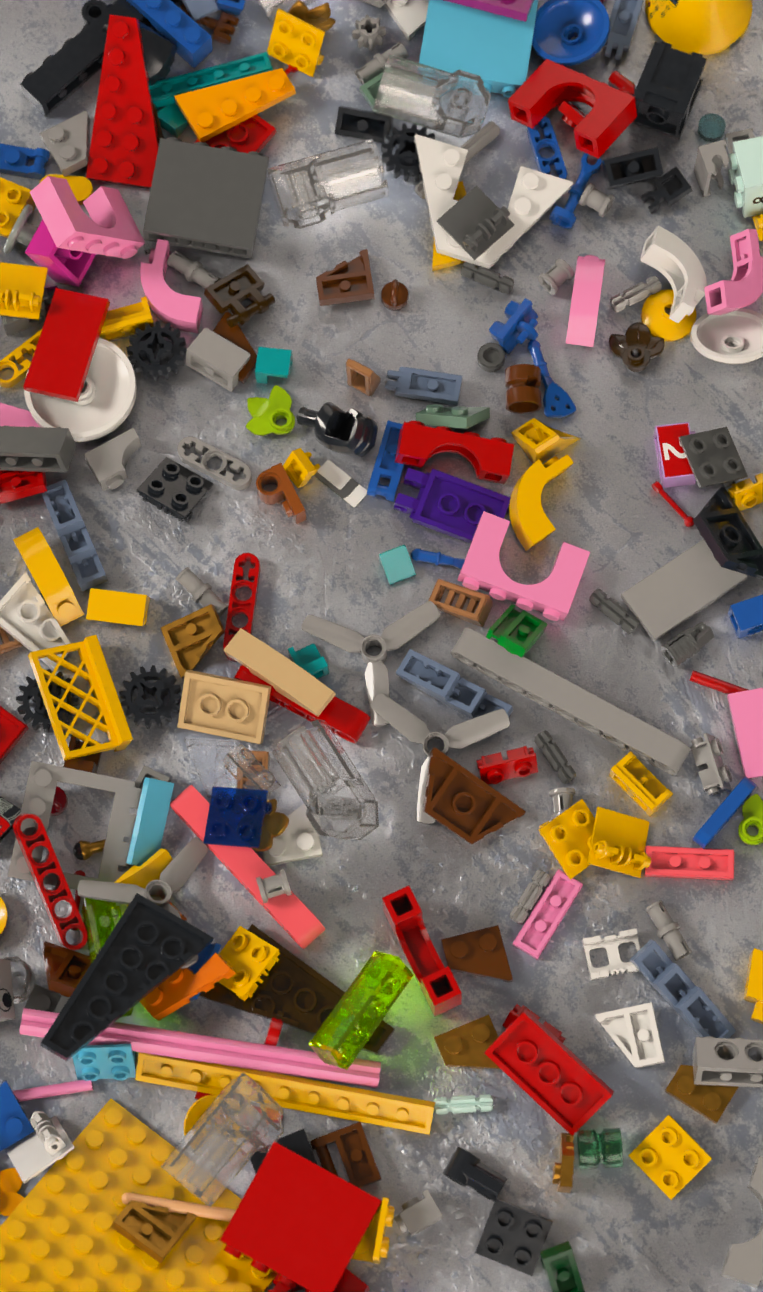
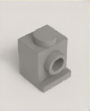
(418, 1214)

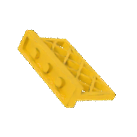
(103, 692)

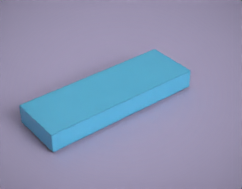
(150, 820)

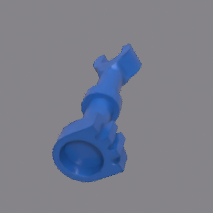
(564, 216)

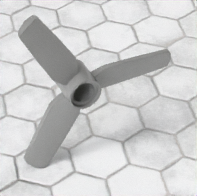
(391, 639)
(418, 732)
(170, 882)

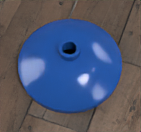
(563, 19)

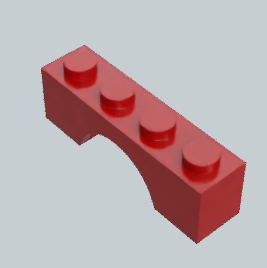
(488, 457)

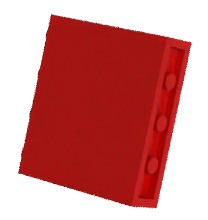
(299, 1222)

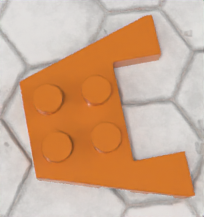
(184, 984)

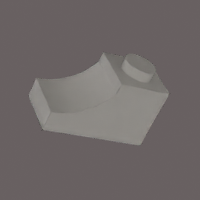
(110, 459)

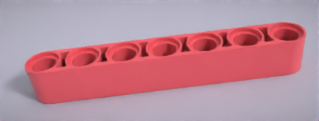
(246, 867)

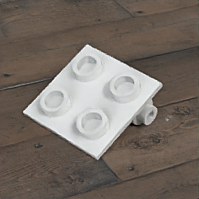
(41, 1147)

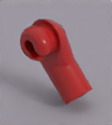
(622, 82)

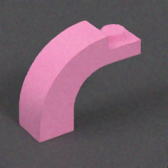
(746, 280)
(585, 301)
(169, 306)

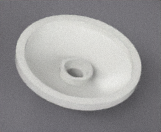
(729, 337)

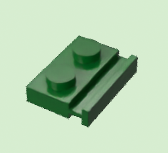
(517, 631)

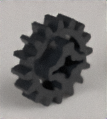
(405, 159)
(145, 346)
(142, 704)
(41, 716)

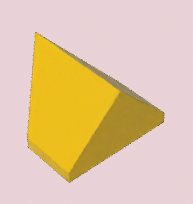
(541, 441)

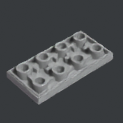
(680, 590)

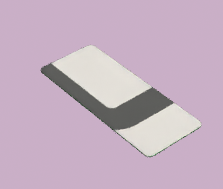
(341, 483)

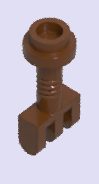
(221, 27)

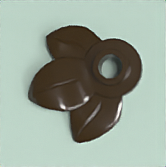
(636, 343)

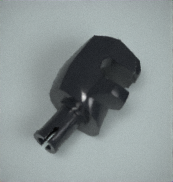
(157, 54)
(341, 430)

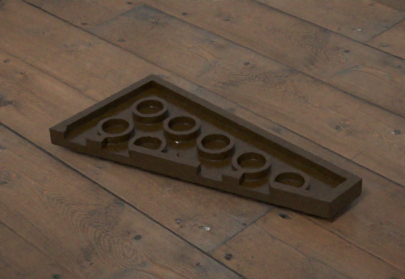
(294, 995)

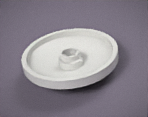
(103, 402)

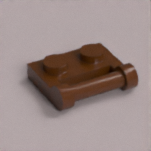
(353, 1152)

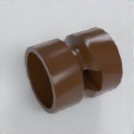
(523, 390)

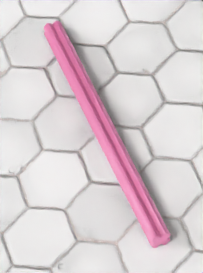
(216, 1050)

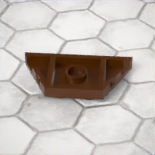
(464, 801)

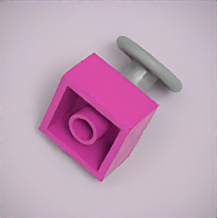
(63, 264)

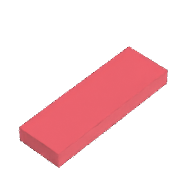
(690, 863)

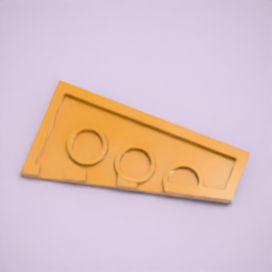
(230, 103)

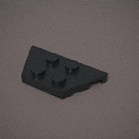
(730, 535)

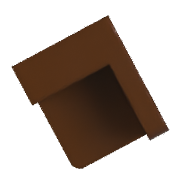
(86, 763)

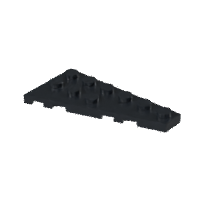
(133, 962)

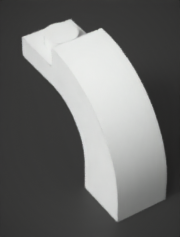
(681, 268)

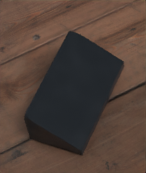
(362, 124)

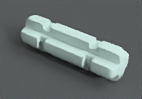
(463, 1104)

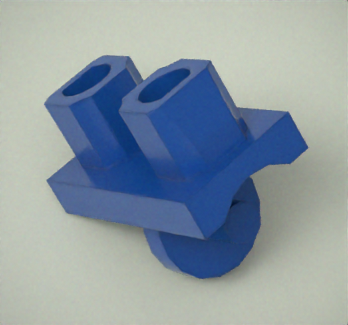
(518, 327)

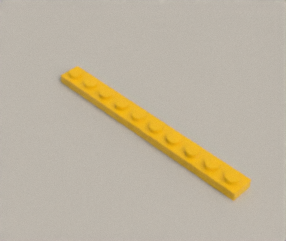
(292, 1092)

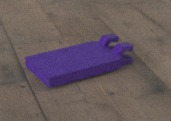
(449, 503)

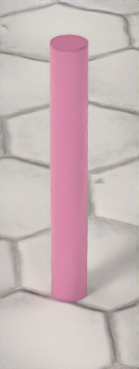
(53, 1090)

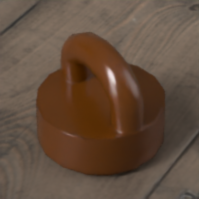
(394, 295)

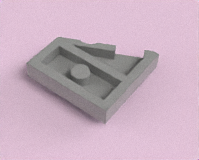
(69, 143)

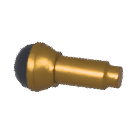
(84, 850)

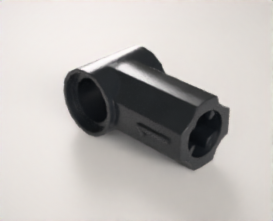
(468, 1171)

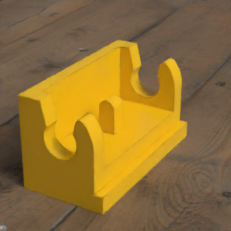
(124, 320)
(118, 607)
(640, 784)

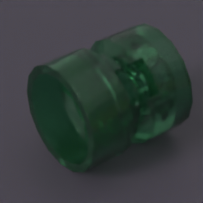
(600, 1148)

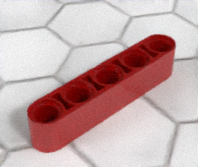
(340, 716)
(60, 891)

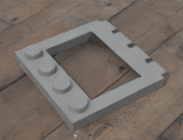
(39, 801)

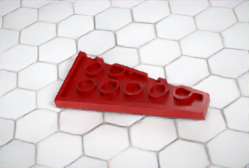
(124, 122)

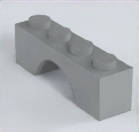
(745, 1259)

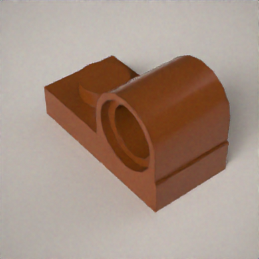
(284, 491)

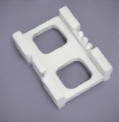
(611, 944)

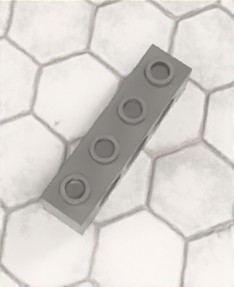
(741, 1065)

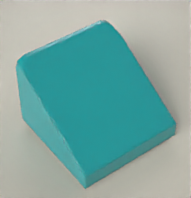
(173, 120)
(397, 564)

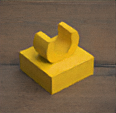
(299, 467)

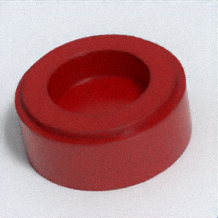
(273, 1031)

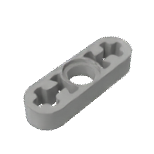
(193, 461)

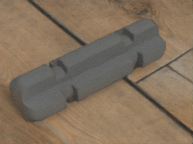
(487, 277)
(614, 611)
(555, 757)

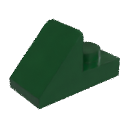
(561, 1268)

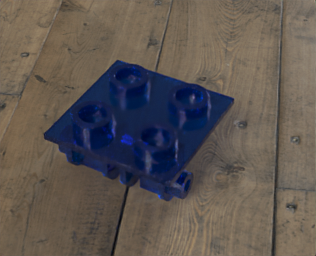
(236, 817)

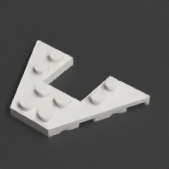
(441, 171)

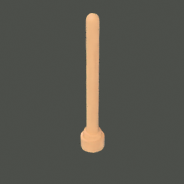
(181, 1206)

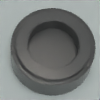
(491, 357)

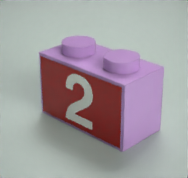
(671, 459)

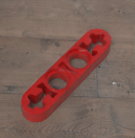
(238, 606)

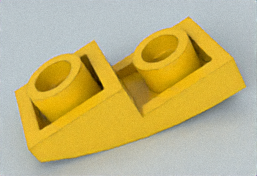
(147, 871)

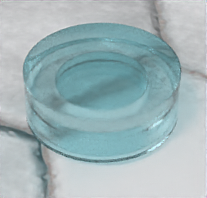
(711, 127)

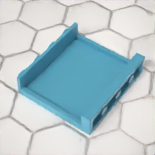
(478, 44)

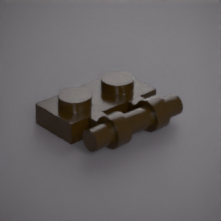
(236, 288)

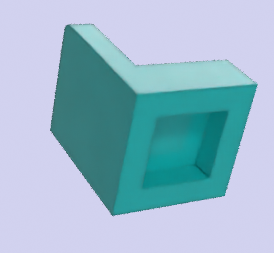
(272, 363)
(309, 660)

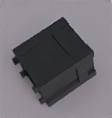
(668, 89)

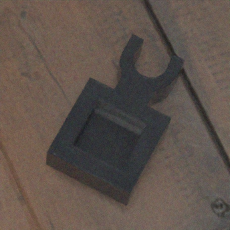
(670, 188)

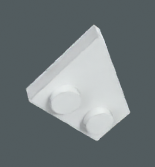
(635, 1033)

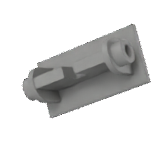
(710, 753)

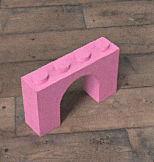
(108, 233)
(484, 572)

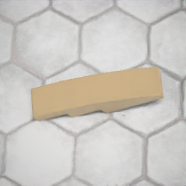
(279, 672)

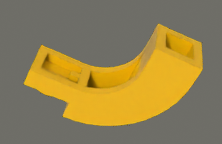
(525, 505)
(48, 576)

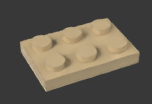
(224, 706)

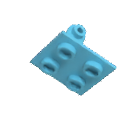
(105, 1062)

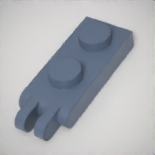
(622, 26)
(425, 385)

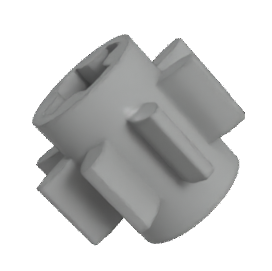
(371, 39)

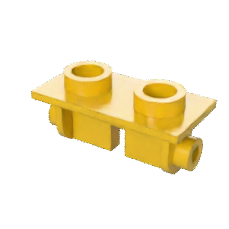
(746, 493)

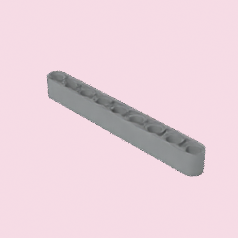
(571, 701)

